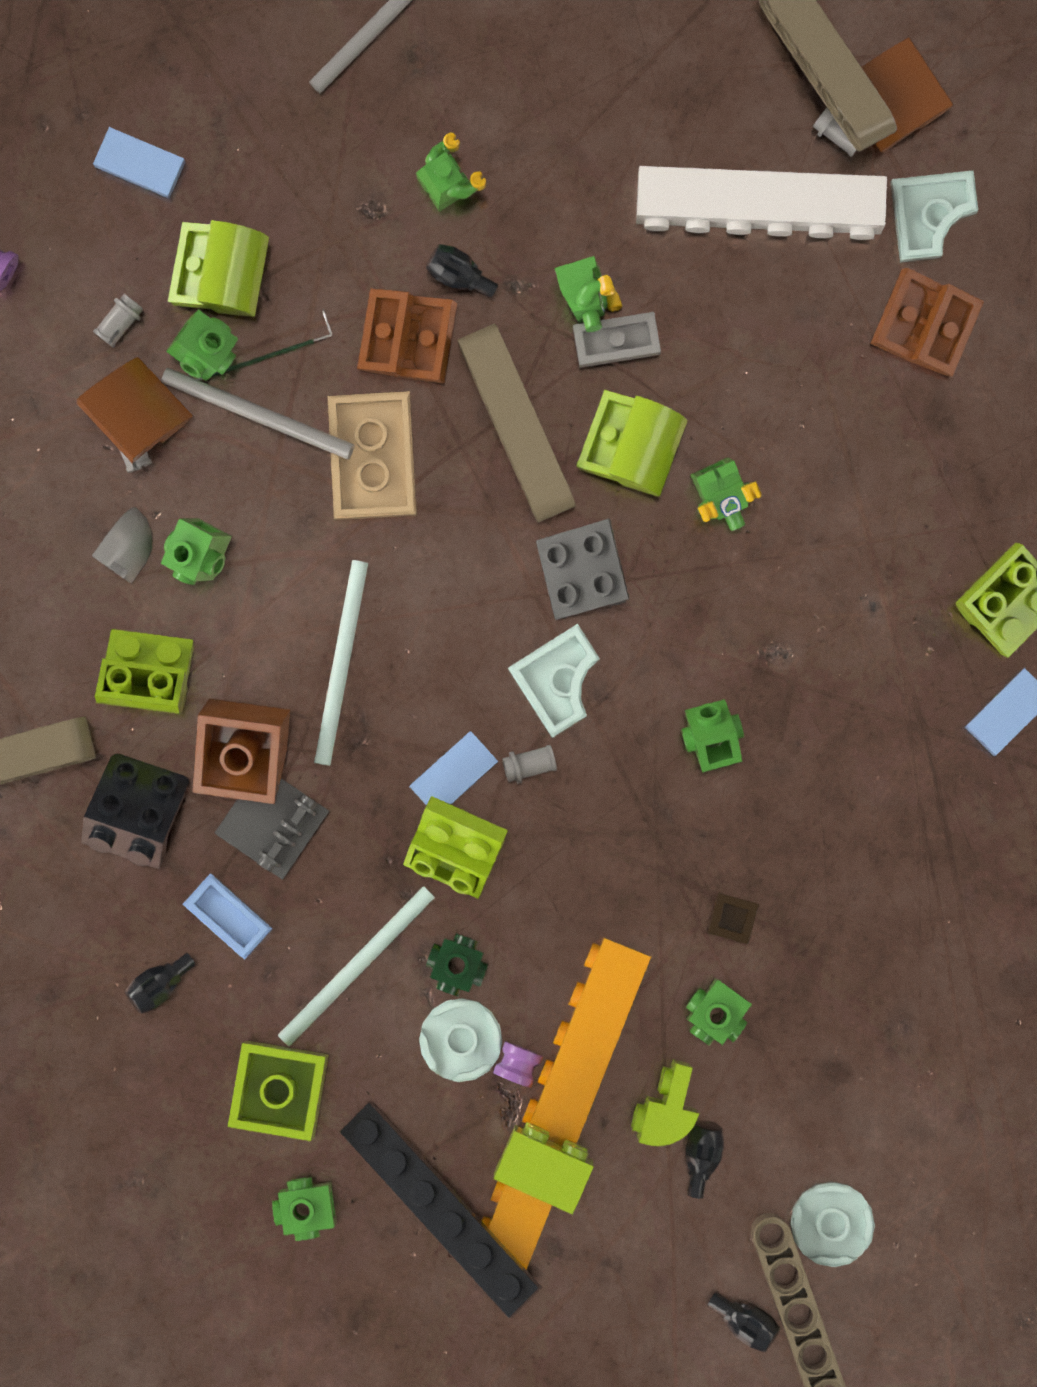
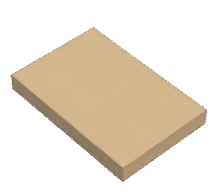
(380, 472)

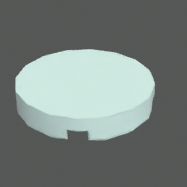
(460, 1040)
(832, 1224)

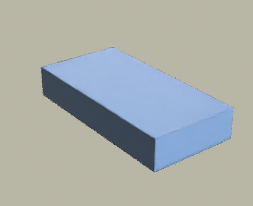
(139, 162)
(1006, 713)
(455, 771)
(227, 916)

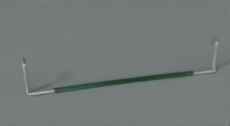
(277, 352)

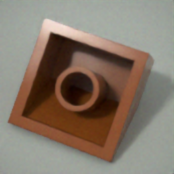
(240, 750)

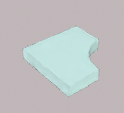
(928, 208)
(554, 679)

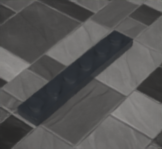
(441, 1210)

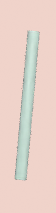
(341, 662)
(356, 966)

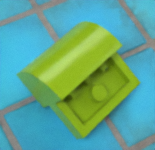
(218, 267)
(632, 442)
(1004, 600)
(145, 671)
(455, 847)
(666, 1119)

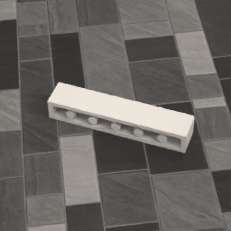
(761, 201)

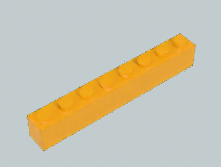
(571, 1080)

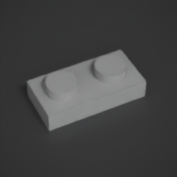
(617, 340)

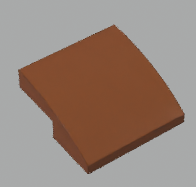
(907, 89)
(927, 322)
(407, 335)
(134, 409)

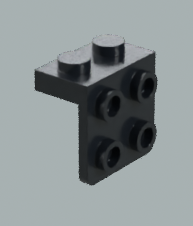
(133, 810)

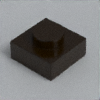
(733, 918)

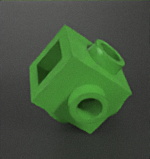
(203, 346)
(195, 551)
(713, 735)
(733, 1008)
(317, 1198)

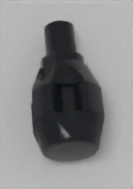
(458, 270)
(157, 984)
(703, 1155)
(746, 1322)

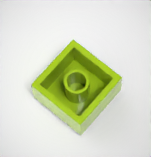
(278, 1090)
(544, 1167)

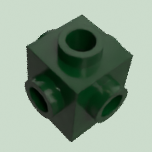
(466, 950)

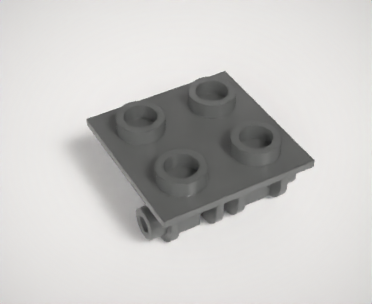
(582, 569)
(273, 832)

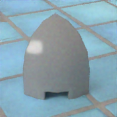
(126, 545)

